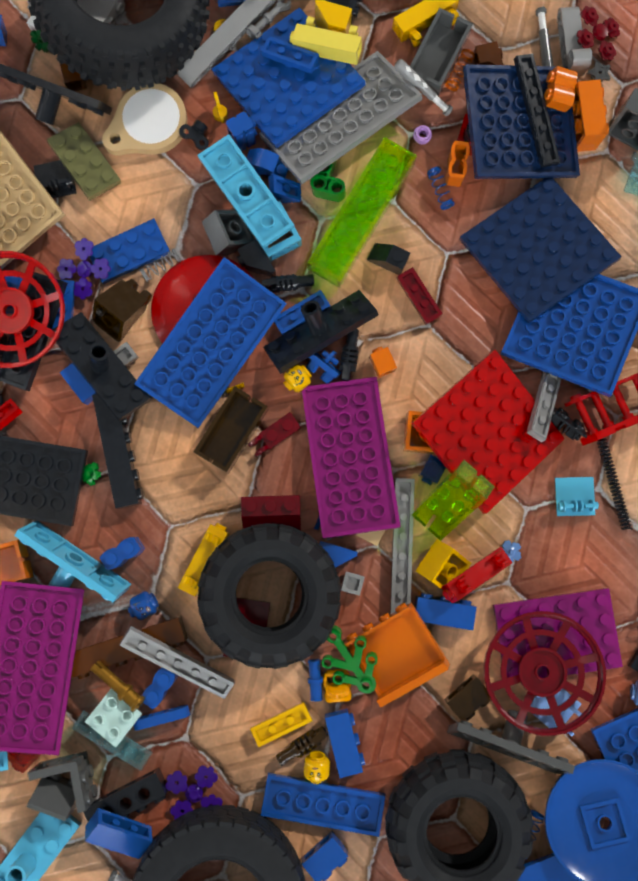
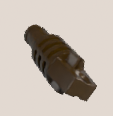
(302, 745)

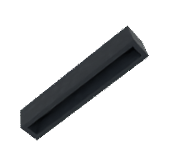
(118, 457)

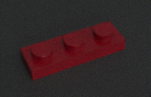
(419, 296)

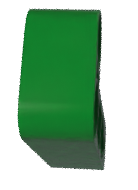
(329, 184)

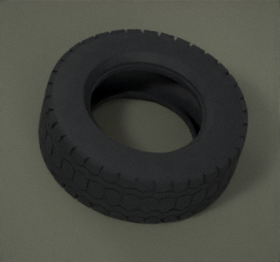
(221, 834)

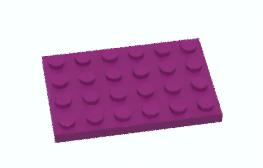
(588, 608)

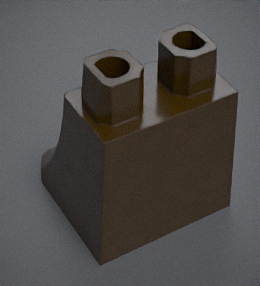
(120, 308)

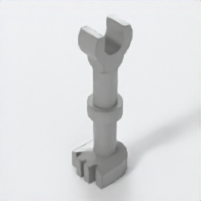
(254, 32)

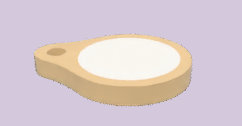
(146, 122)

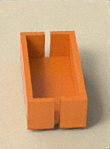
(13, 562)

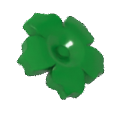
(91, 473)

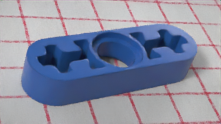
(162, 717)

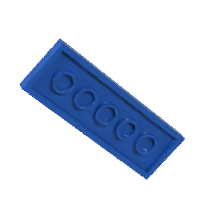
(323, 804)

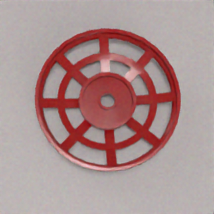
(24, 309)

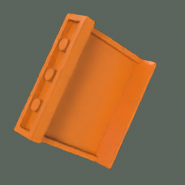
(404, 652)

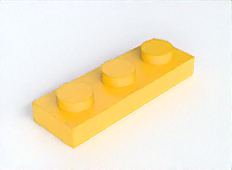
(281, 724)

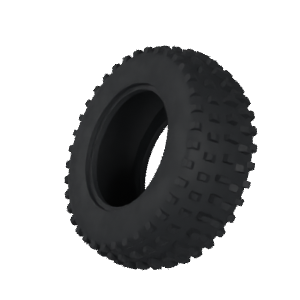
(122, 53)

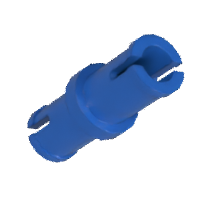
(315, 680)

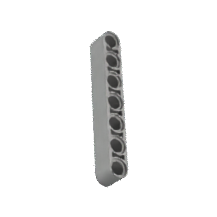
(223, 40)

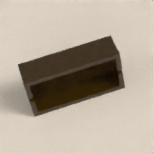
(231, 430)

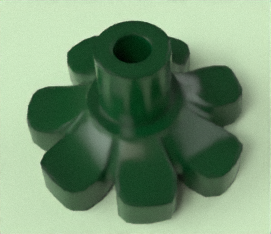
(36, 39)

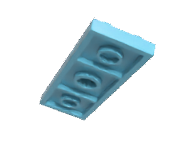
(246, 191)
(72, 562)
(37, 848)

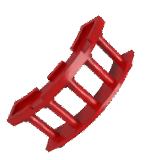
(608, 426)

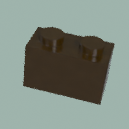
(468, 698)

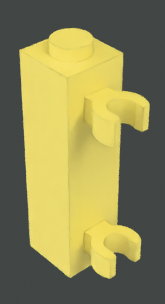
(328, 43)

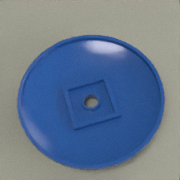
(573, 821)

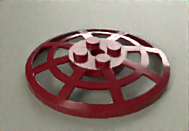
(555, 678)

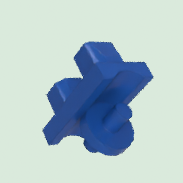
(318, 361)

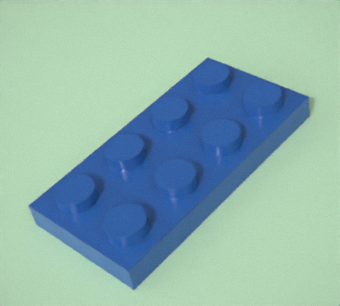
(131, 249)

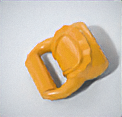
(333, 692)

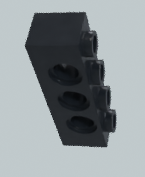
(152, 781)

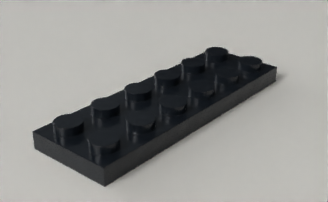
(24, 376)

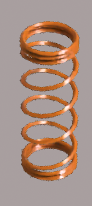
(454, 82)

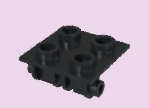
(55, 179)
(576, 427)

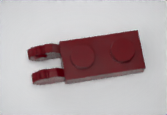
(276, 433)

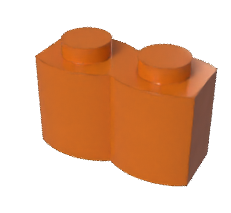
(560, 89)
(457, 163)

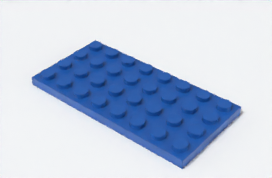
(210, 343)

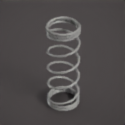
(175, 254)

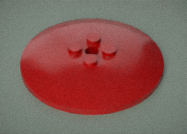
(179, 289)

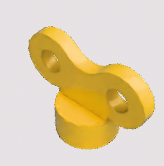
(219, 111)

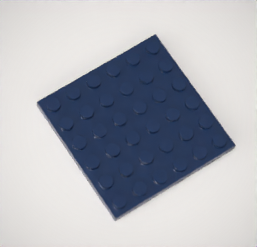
(501, 128)
(539, 248)

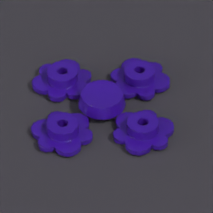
(84, 269)
(194, 792)

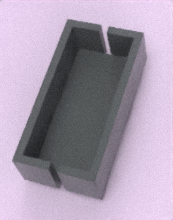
(440, 49)

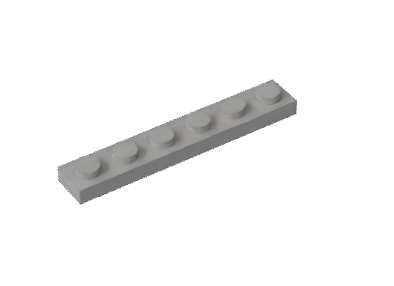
(177, 662)

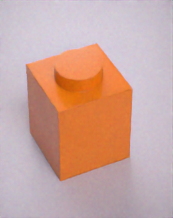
(382, 361)

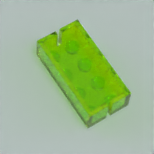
(453, 500)

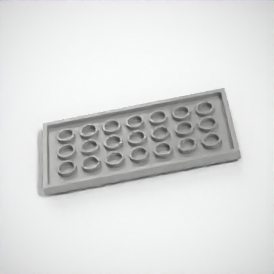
(350, 122)

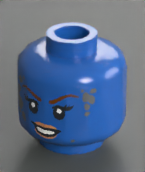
(143, 605)

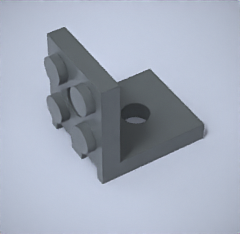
(81, 776)

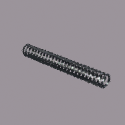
(615, 485)

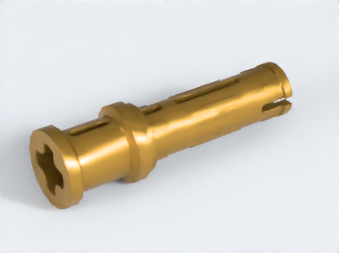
(124, 691)

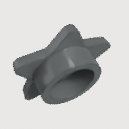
(603, 69)

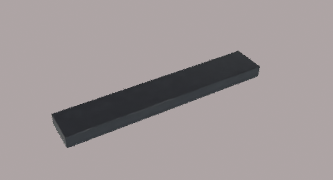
(536, 110)

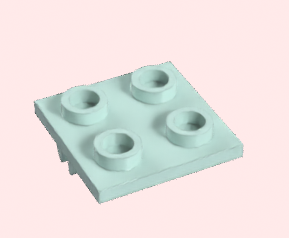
(113, 718)

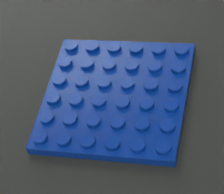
(279, 95)
(581, 336)

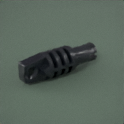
(287, 283)
(349, 355)

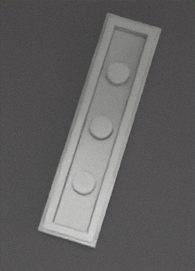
(543, 406)

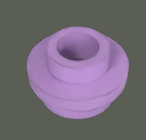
(422, 130)

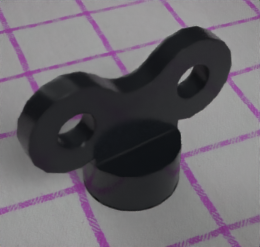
(196, 133)

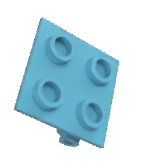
(575, 496)

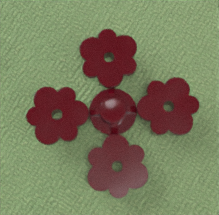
(600, 32)

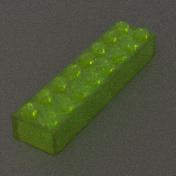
(361, 212)

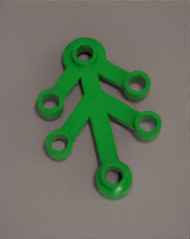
(351, 663)

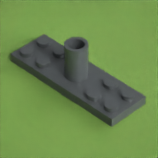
(511, 745)

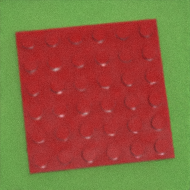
(486, 426)

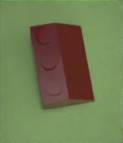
(271, 510)

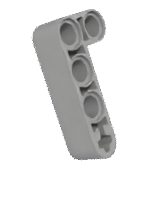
(572, 53)

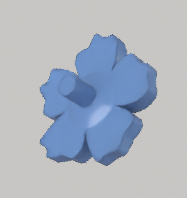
(512, 550)

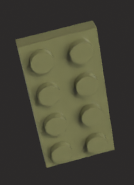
(84, 161)

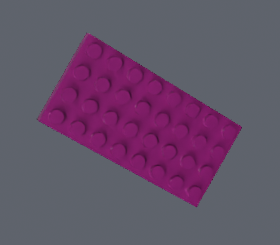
(350, 458)
(36, 664)

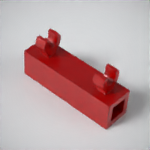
(476, 575)

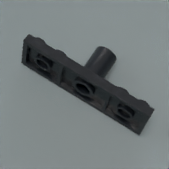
(52, 95)
(319, 329)
(101, 367)

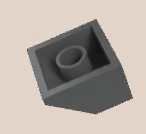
(226, 231)
(54, 797)

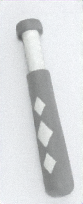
(410, 75)

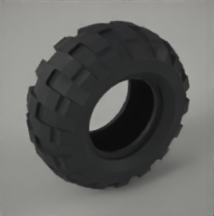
(276, 645)
(454, 776)

